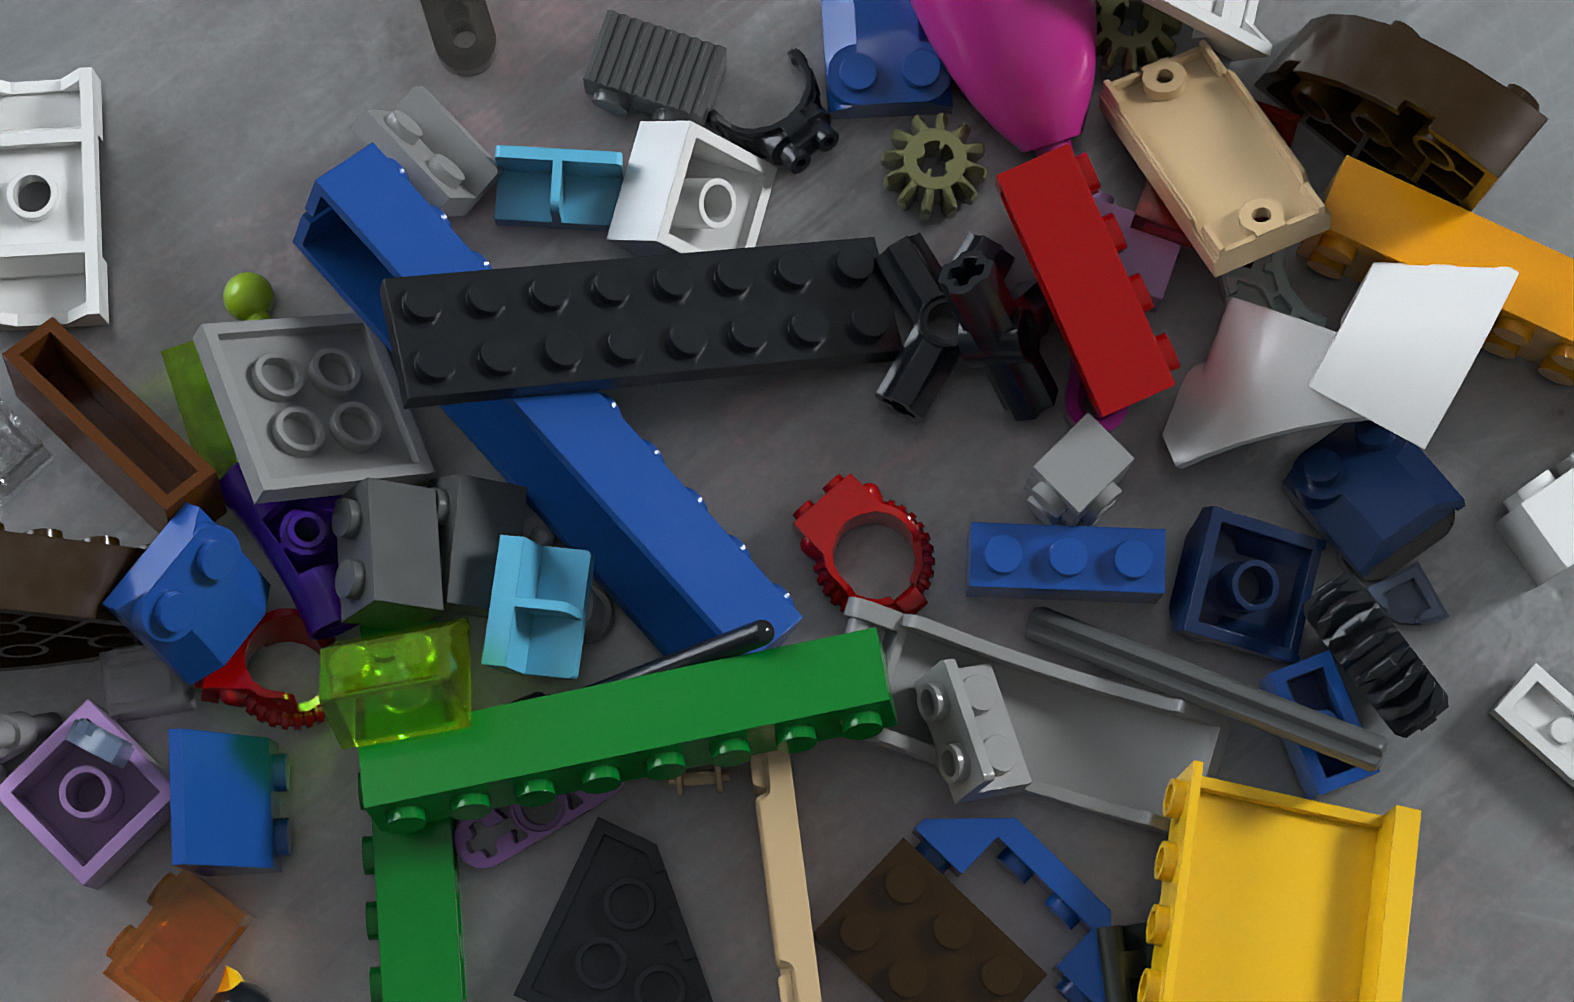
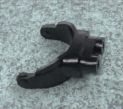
(792, 138)

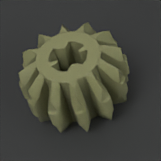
(1147, 41)
(937, 142)

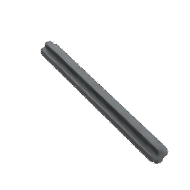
(1208, 689)

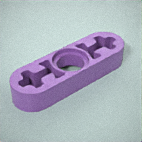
(507, 844)

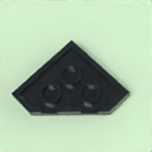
(615, 931)

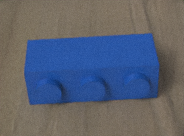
(1065, 562)

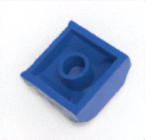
(880, 62)
(191, 595)

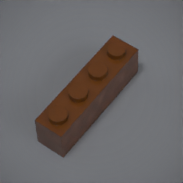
(110, 427)

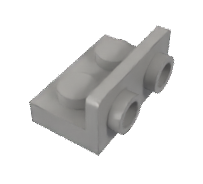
(433, 150)
(971, 731)

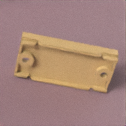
(1213, 158)
(785, 877)

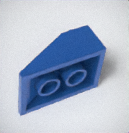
(227, 803)

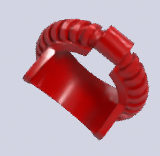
(846, 507)
(238, 689)

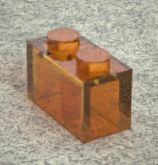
(177, 941)

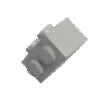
(1078, 476)

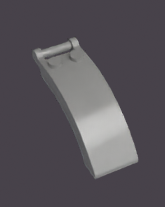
(1079, 734)

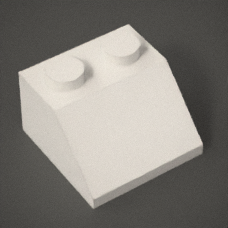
(689, 192)

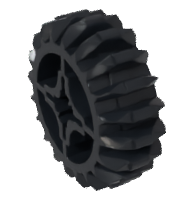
(1375, 655)

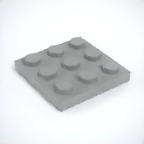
(310, 405)

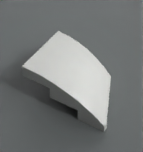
(1411, 342)

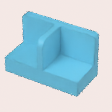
(557, 187)
(538, 609)

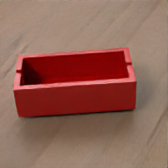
(1085, 281)

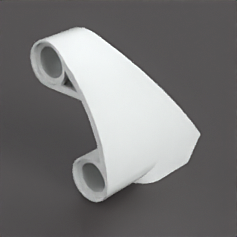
(1252, 385)

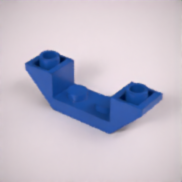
(959, 842)

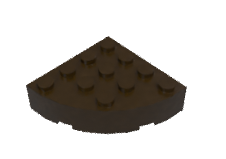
(1403, 105)
(56, 598)

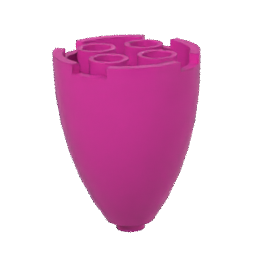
(1019, 63)

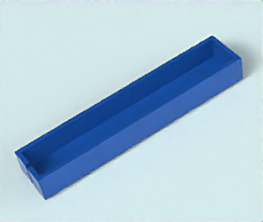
(571, 450)

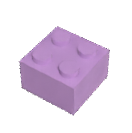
(85, 807)

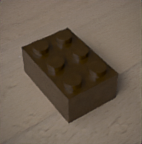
(923, 940)

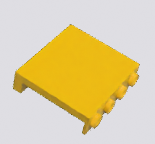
(1278, 897)

